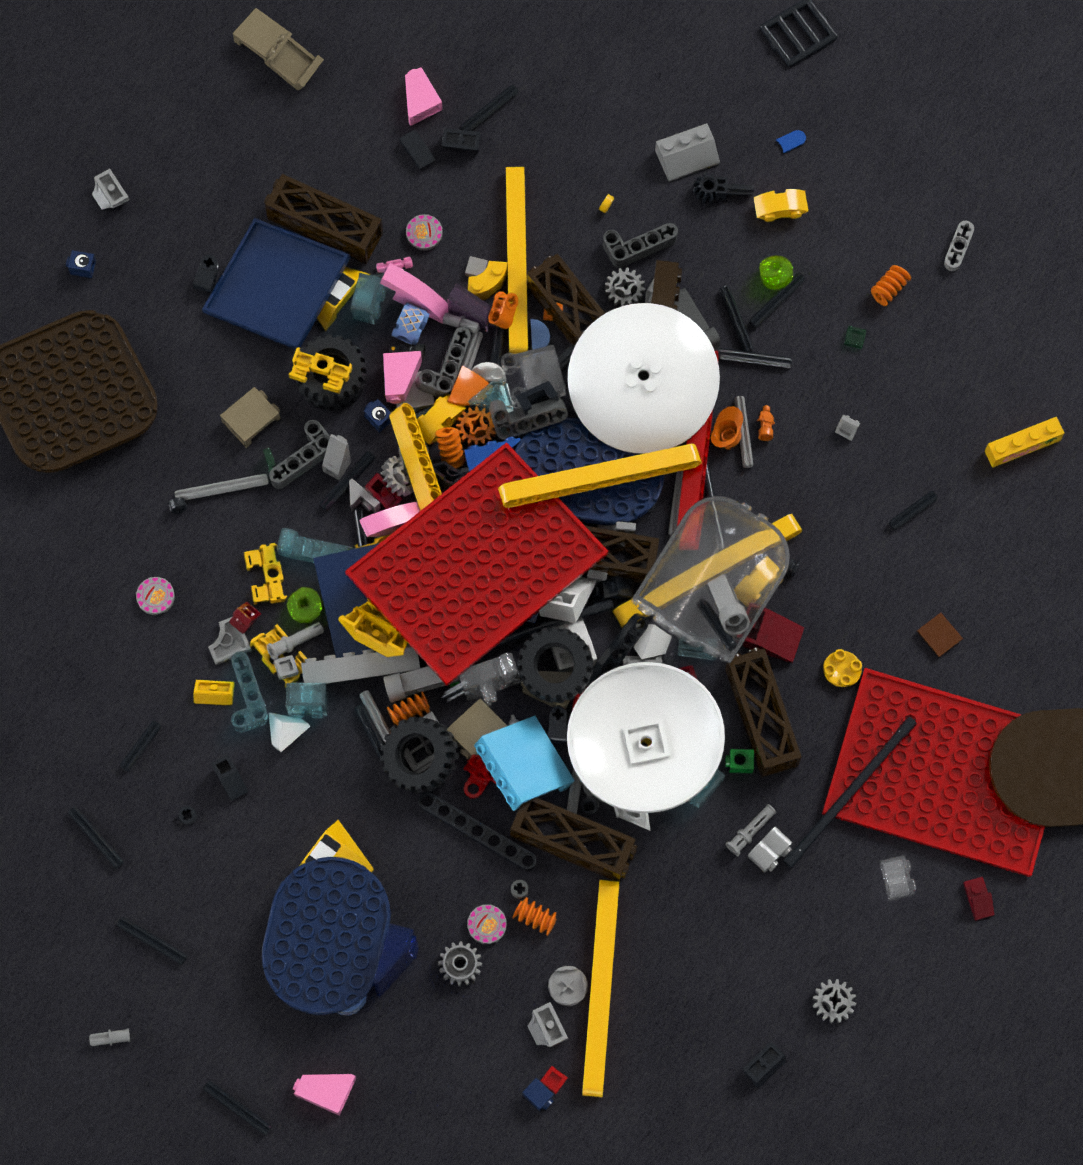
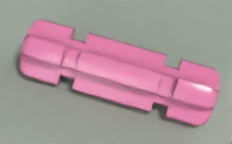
(406, 262)

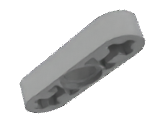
(957, 238)

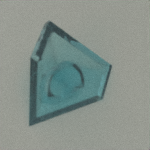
(493, 391)

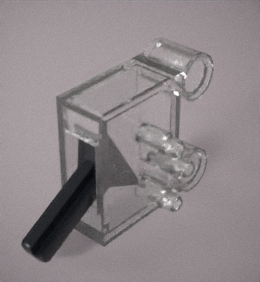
(538, 367)
(485, 680)

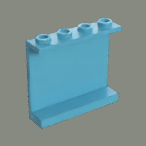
(523, 762)

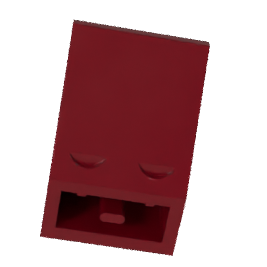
(776, 635)

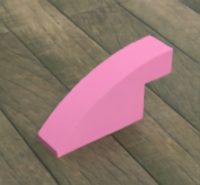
(414, 291)
(388, 520)

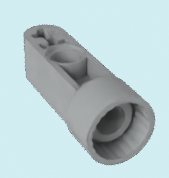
(732, 614)
(412, 682)

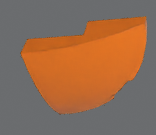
(466, 386)

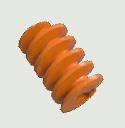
(889, 284)
(450, 446)
(410, 709)
(535, 915)

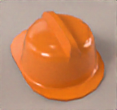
(727, 428)

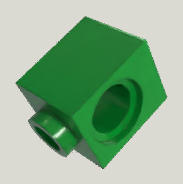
(746, 755)

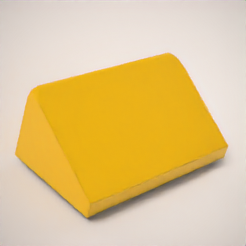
(213, 692)

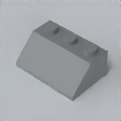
(687, 152)

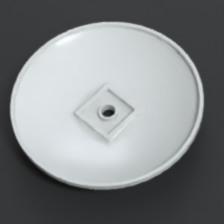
(652, 412)
(640, 704)

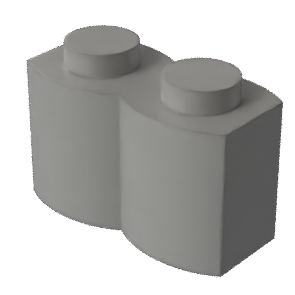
(770, 850)

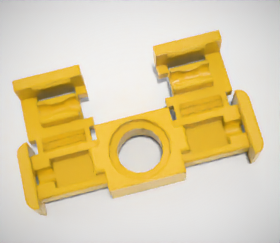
(305, 361)
(273, 586)
(272, 637)

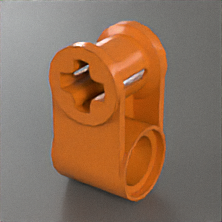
(502, 310)

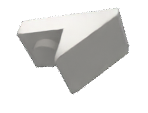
(359, 494)

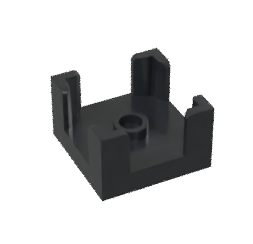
(536, 395)

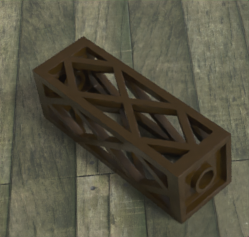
(277, 211)
(542, 275)
(645, 545)
(758, 661)
(581, 856)

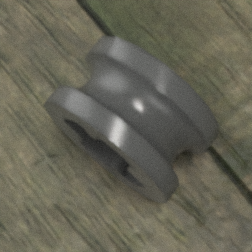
(524, 886)

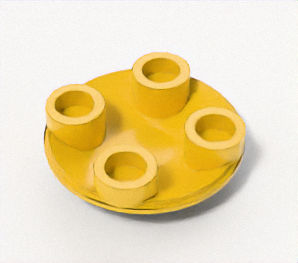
(842, 668)

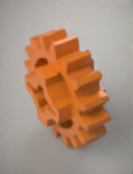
(469, 422)

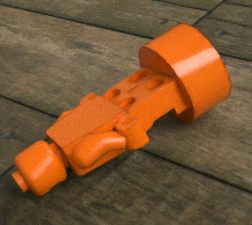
(765, 433)

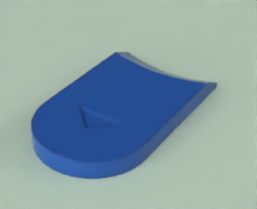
(792, 140)

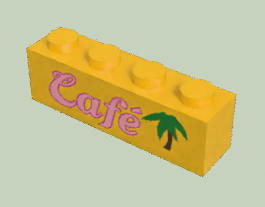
(1024, 442)

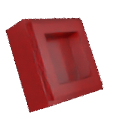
(553, 1080)

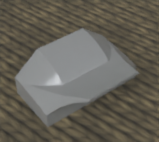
(108, 191)
(546, 1026)

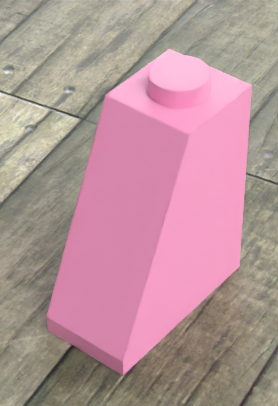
(421, 97)
(400, 374)
(325, 1090)

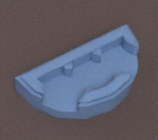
(539, 334)

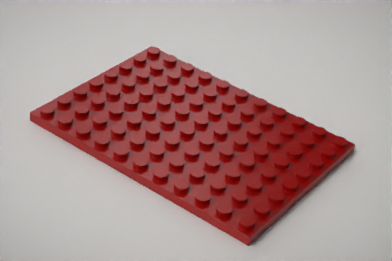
(473, 569)
(936, 778)

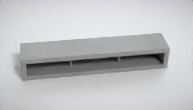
(358, 666)

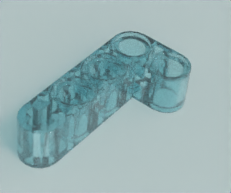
(305, 549)
(248, 689)

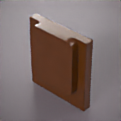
(939, 634)

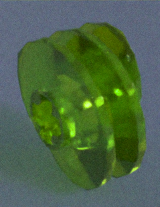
(776, 272)
(303, 596)

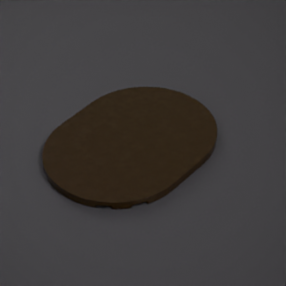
(1040, 767)

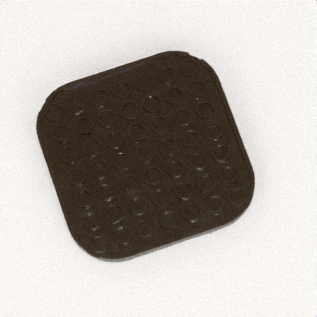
(72, 391)

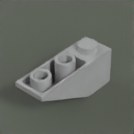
(336, 457)

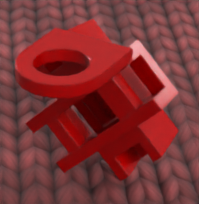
(479, 775)

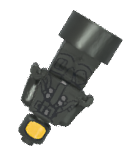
(407, 348)

